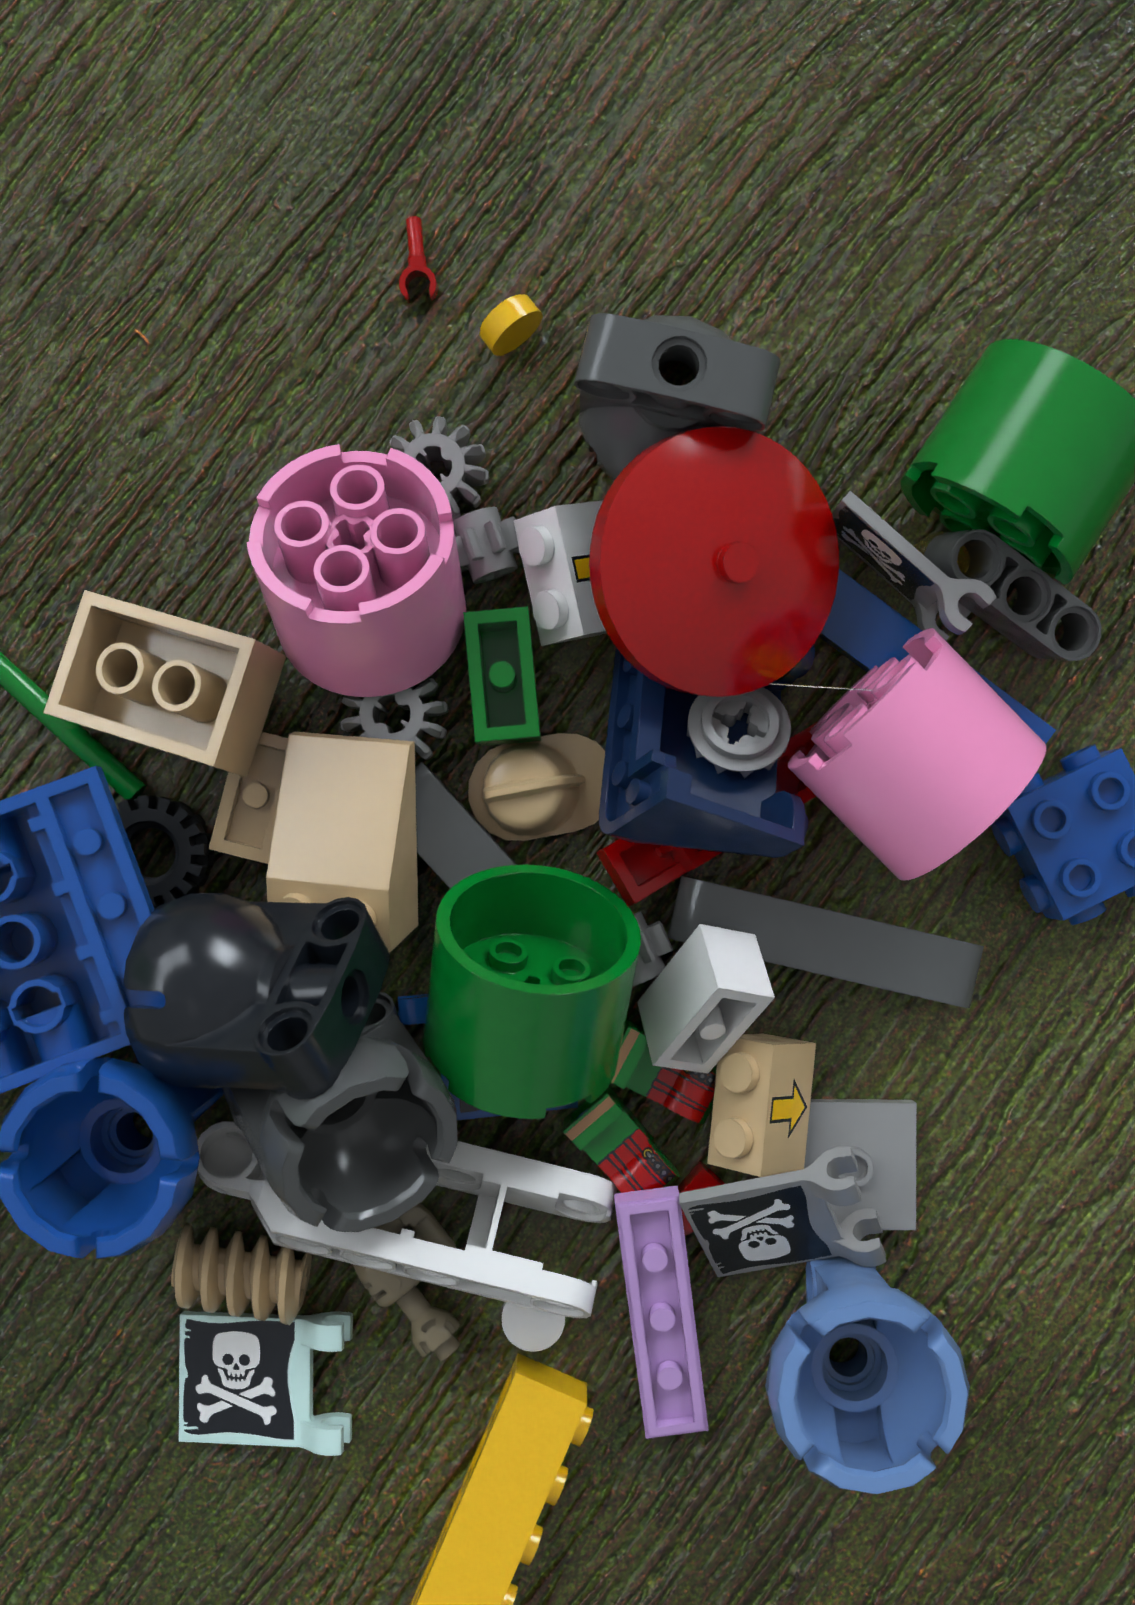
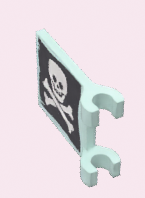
(255, 1380)

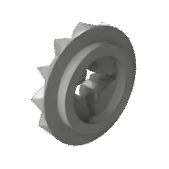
(767, 727)

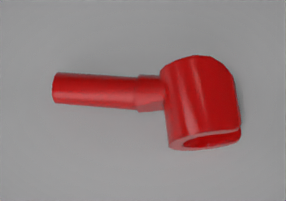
(416, 261)

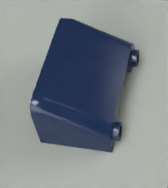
(669, 797)

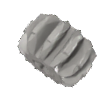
(456, 456)
(408, 699)

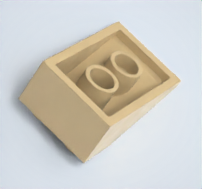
(348, 828)

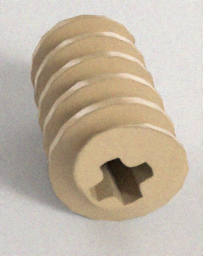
(239, 1276)

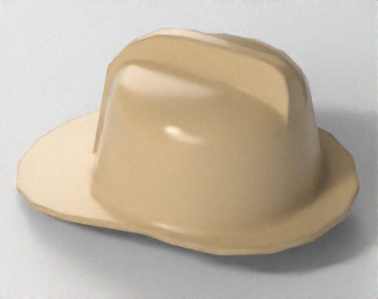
(538, 787)

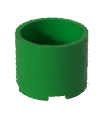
(1030, 454)
(529, 988)

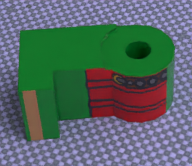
(678, 1090)
(619, 1144)

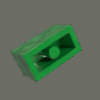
(502, 676)

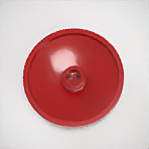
(714, 561)

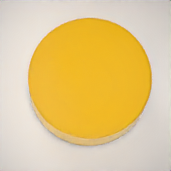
(510, 324)

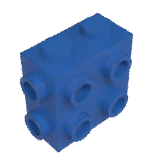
(1074, 835)

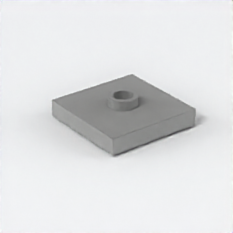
(885, 1152)

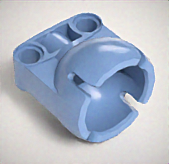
(885, 1409)

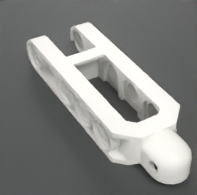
(495, 1176)

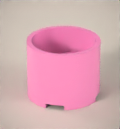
(359, 569)
(919, 757)

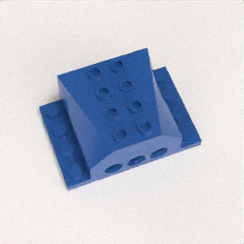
(66, 926)

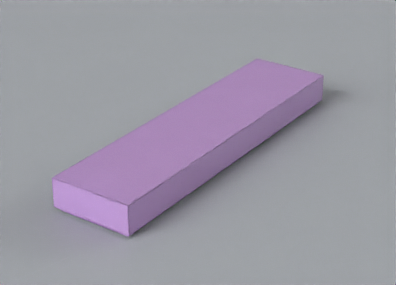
(661, 1311)

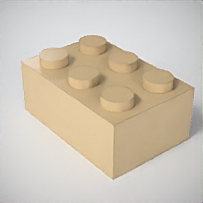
(165, 682)

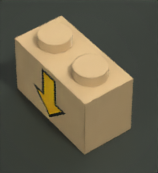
(762, 1105)

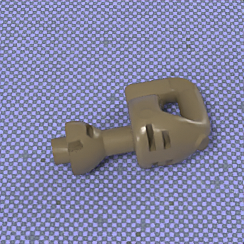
(430, 1326)

